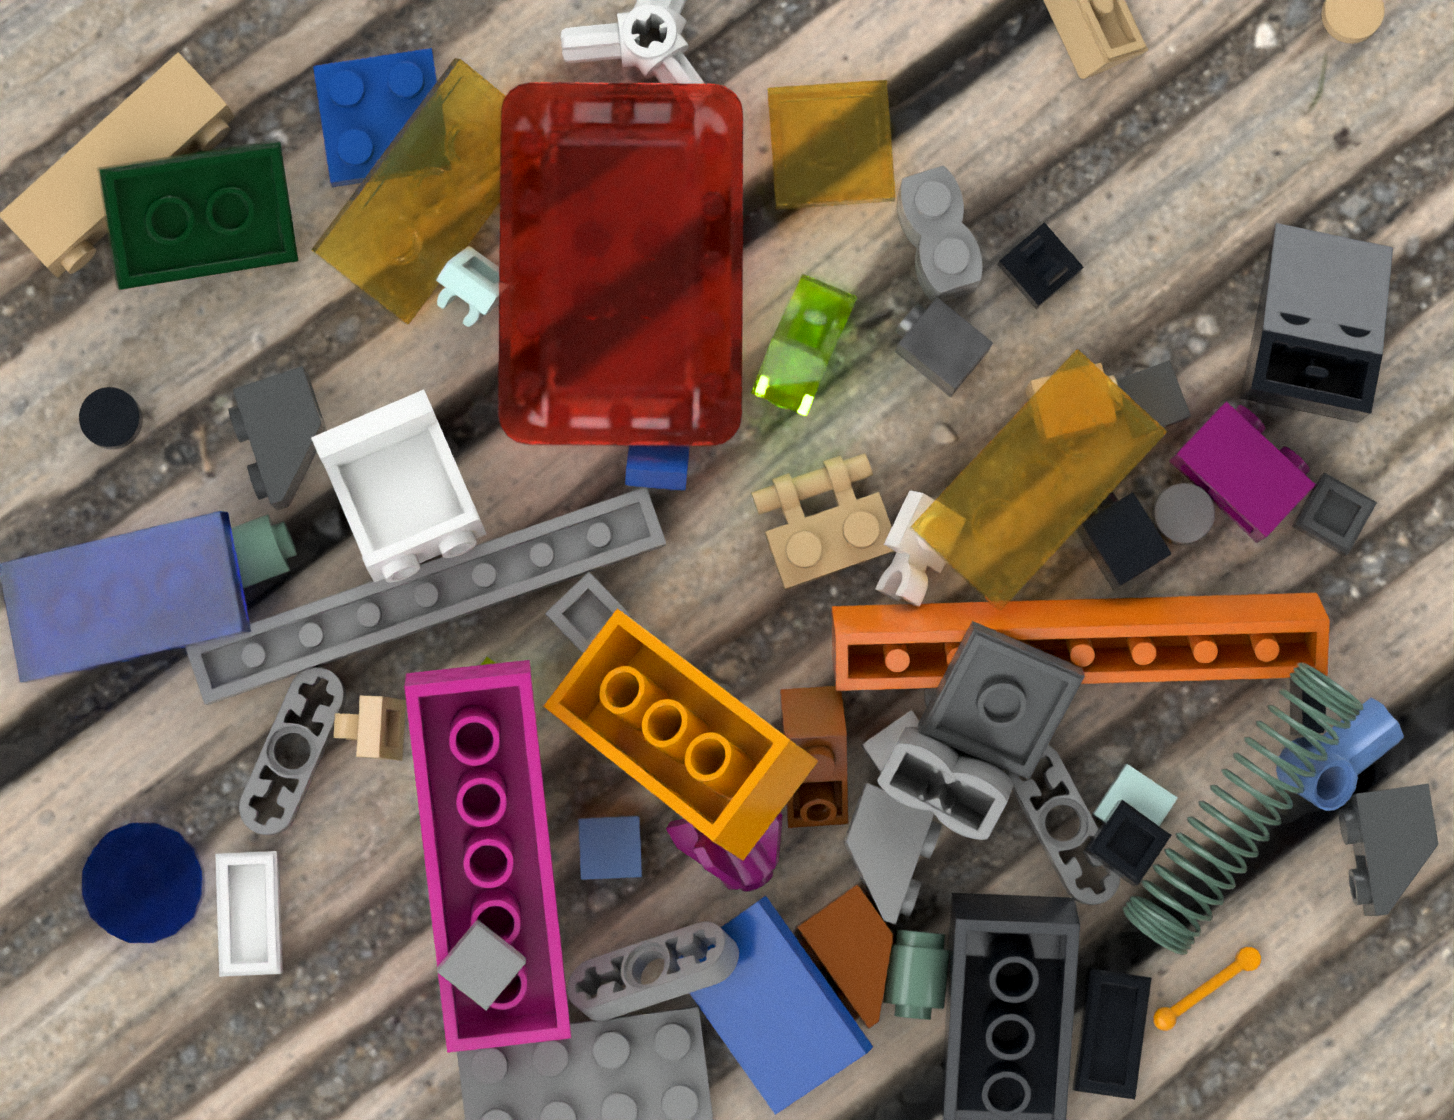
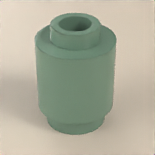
(262, 549)
(917, 974)

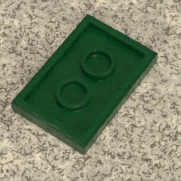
(197, 214)

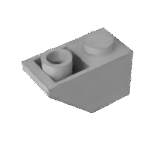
(885, 848)

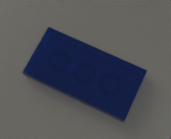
(124, 597)

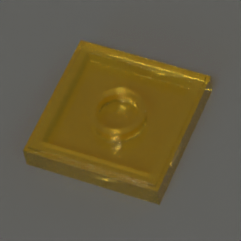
(831, 144)

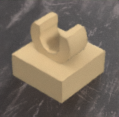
(376, 727)

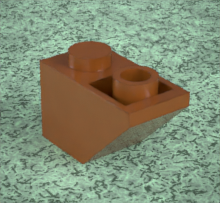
(817, 724)
(853, 948)

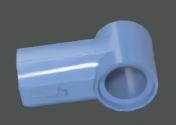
(1358, 747)

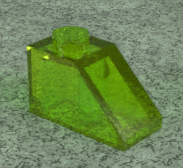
(803, 345)

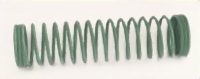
(1161, 925)

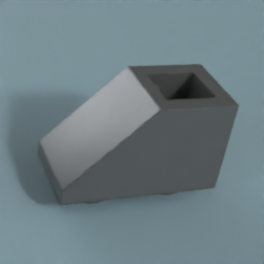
(279, 421)
(1391, 842)

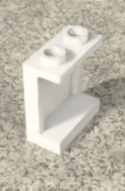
(399, 488)

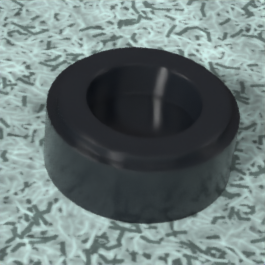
(110, 418)

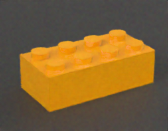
(680, 735)

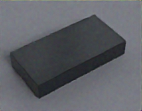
(1112, 1033)

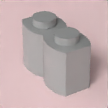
(931, 218)
(958, 789)

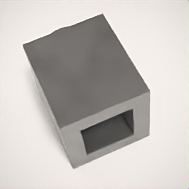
(941, 345)

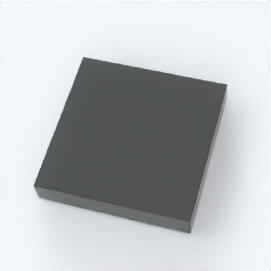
(1001, 700)

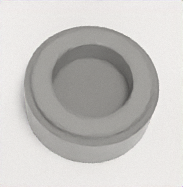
(1183, 514)

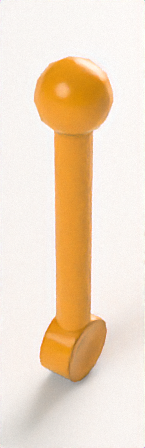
(1245, 959)

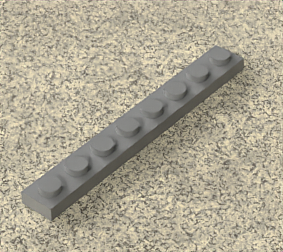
(430, 597)

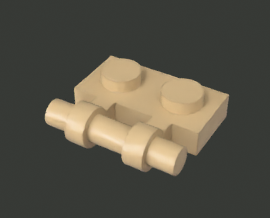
(830, 539)

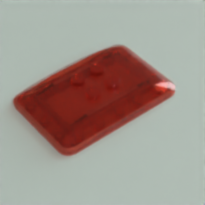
(621, 264)

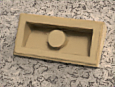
(1096, 33)

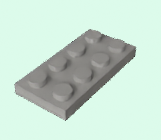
(606, 1071)

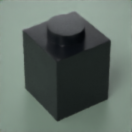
(1122, 539)

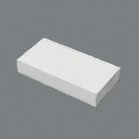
(249, 913)

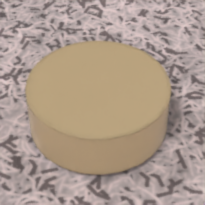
(1352, 19)

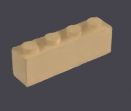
(164, 117)

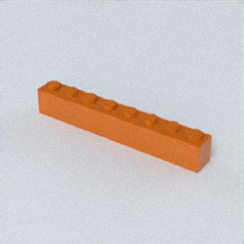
(1106, 637)

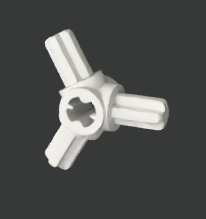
(623, 42)

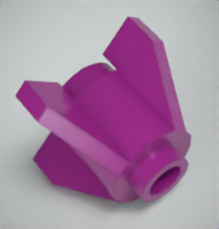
(734, 873)

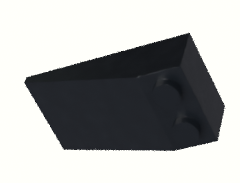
(1009, 1007)

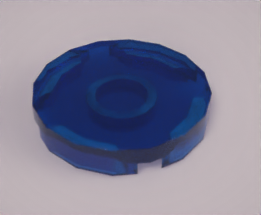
(143, 882)

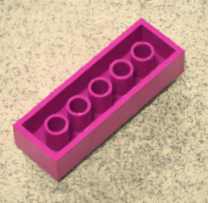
(488, 844)

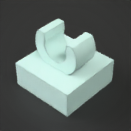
(473, 280)

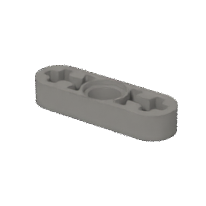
(287, 798)
(1071, 869)
(677, 978)

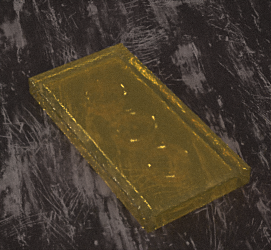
(422, 195)
(1038, 480)

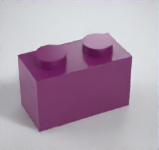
(1244, 470)

